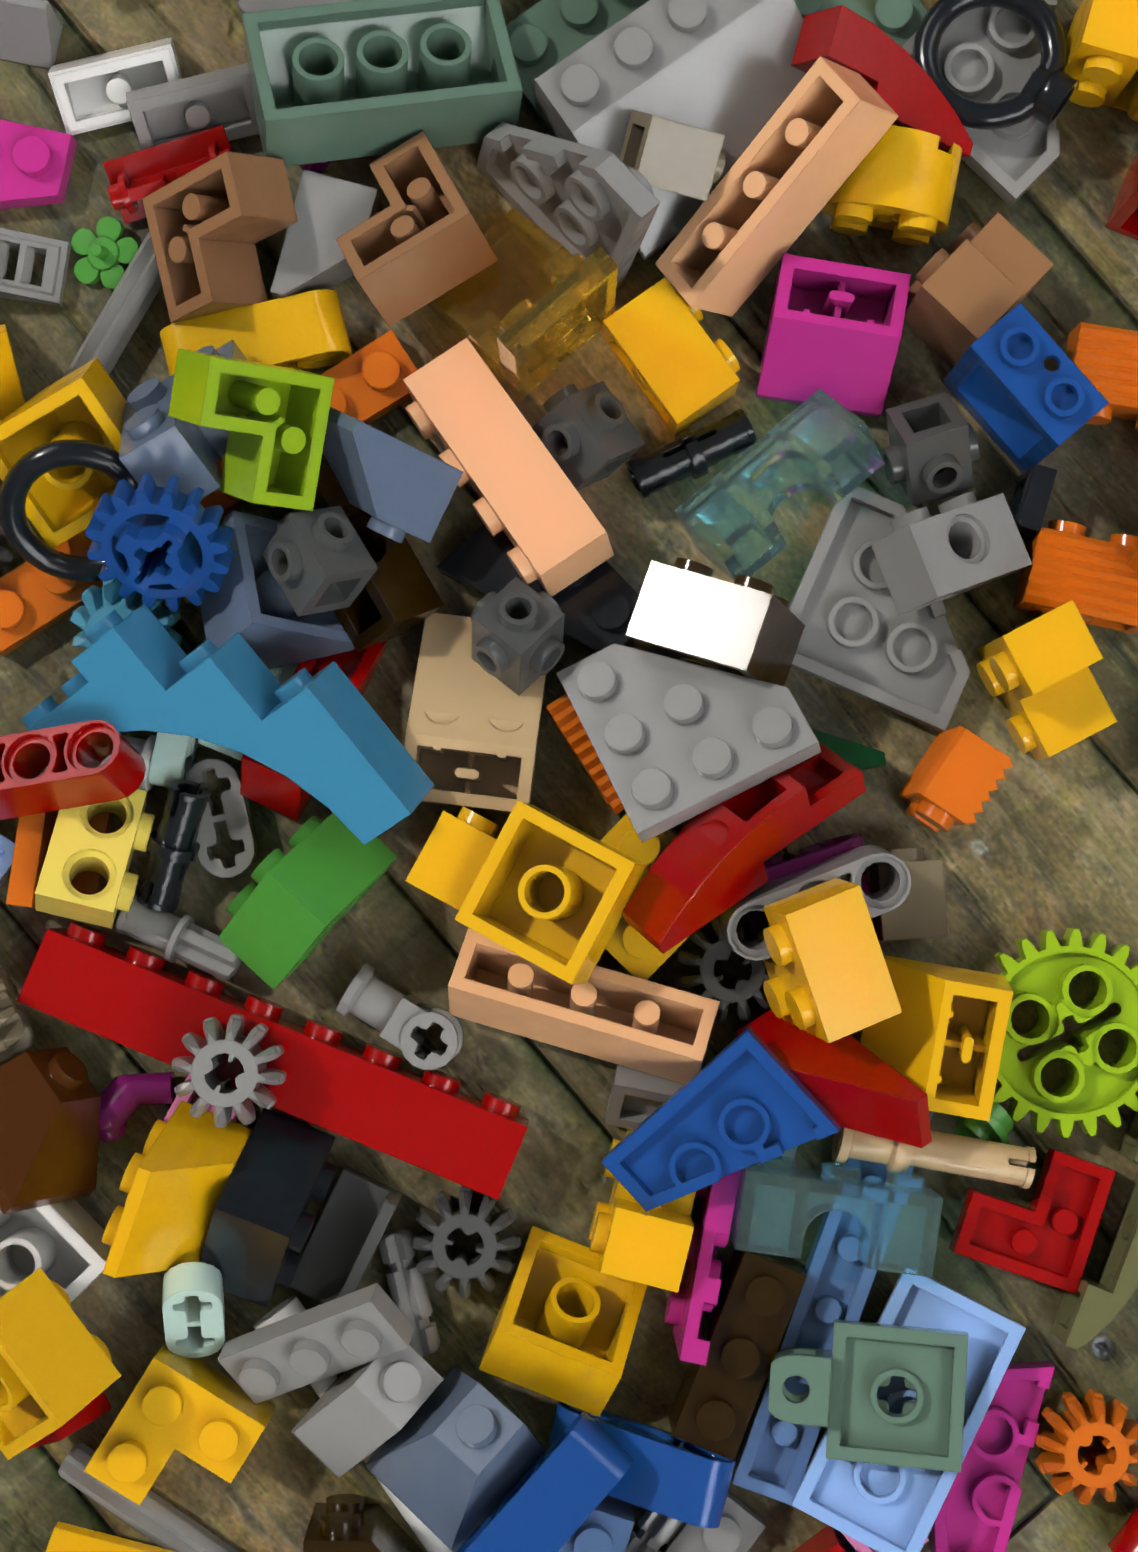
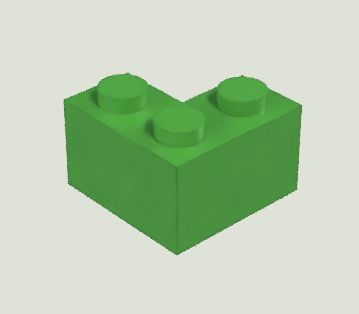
(302, 896)

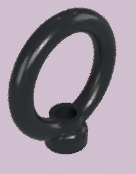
(1043, 93)
(14, 495)

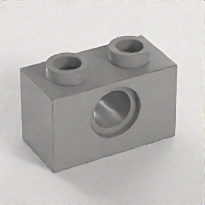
(949, 552)

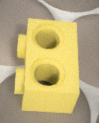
(80, 848)

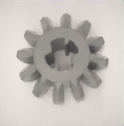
(209, 1057)

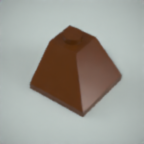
(47, 1130)

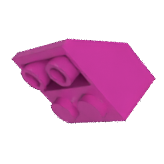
(833, 332)

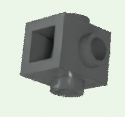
(587, 433)
(929, 449)
(318, 560)
(517, 634)

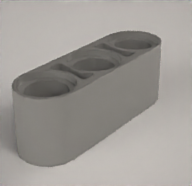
(844, 866)

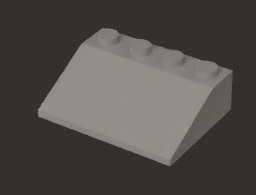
(685, 62)

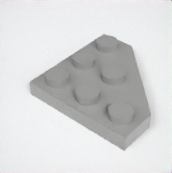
(989, 60)
(571, 192)
(855, 629)
(682, 732)

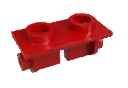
(152, 168)

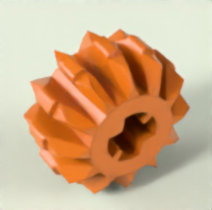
(1101, 1464)

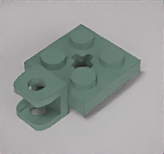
(846, 1386)

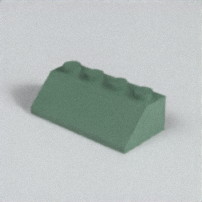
(377, 74)

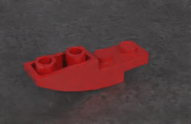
(724, 848)

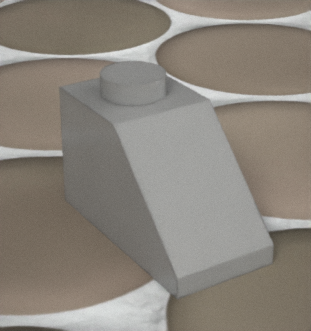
(324, 212)
(366, 1408)

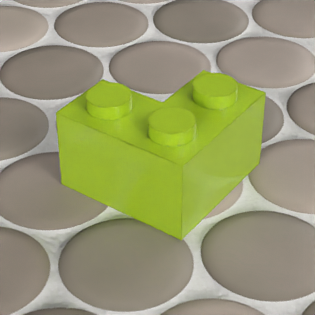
(272, 420)

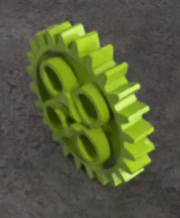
(1090, 1085)

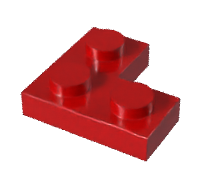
(1050, 1236)

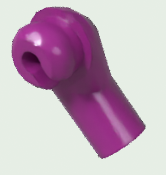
(126, 1094)

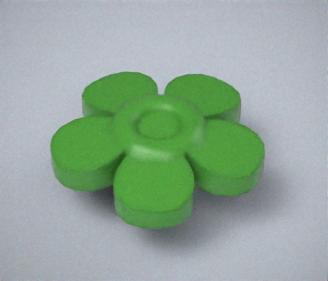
(103, 252)

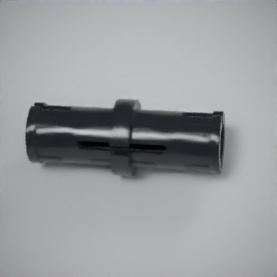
(691, 453)
(173, 845)

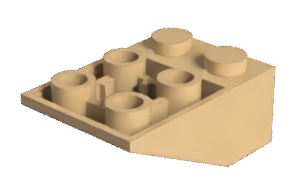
(469, 726)

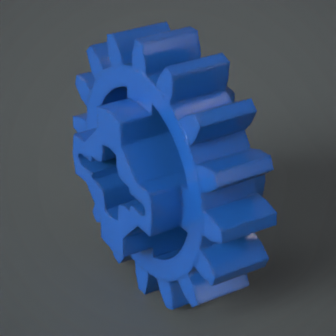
(160, 542)

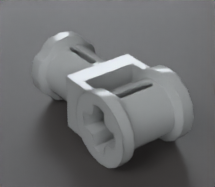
(399, 1019)

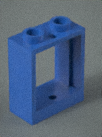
(1015, 396)

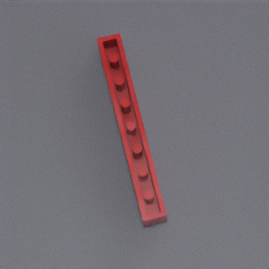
(326, 1081)

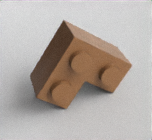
(209, 229)
(418, 242)
(973, 287)

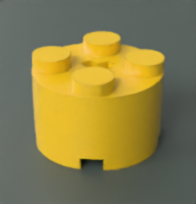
(900, 188)

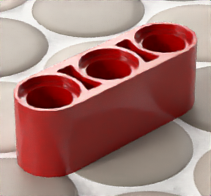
(72, 770)

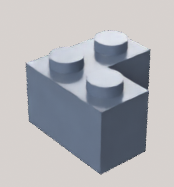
(168, 445)

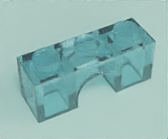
(810, 450)
(894, 1217)

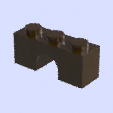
(398, 591)
(744, 1338)

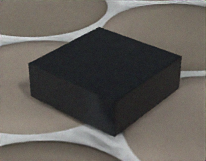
(1031, 499)

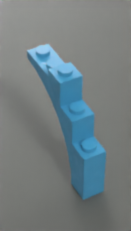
(307, 728)

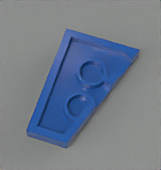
(722, 1120)

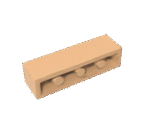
(776, 188)
(508, 468)
(606, 1018)

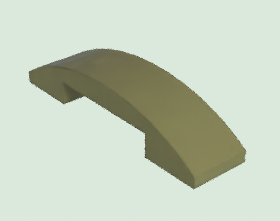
(1099, 1301)

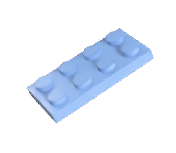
(898, 1505)

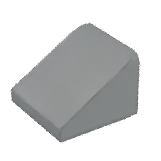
(29, 32)

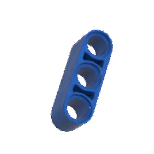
(665, 1471)
(554, 1493)

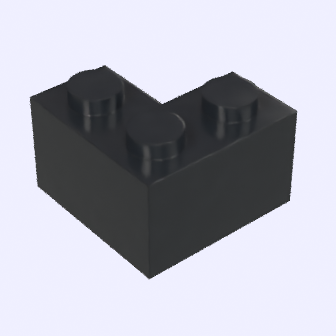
(262, 1210)

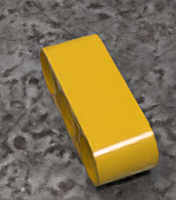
(289, 332)

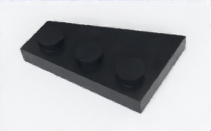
(594, 606)

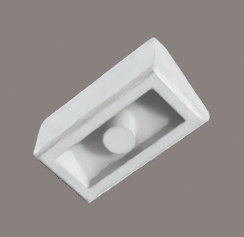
(95, 87)

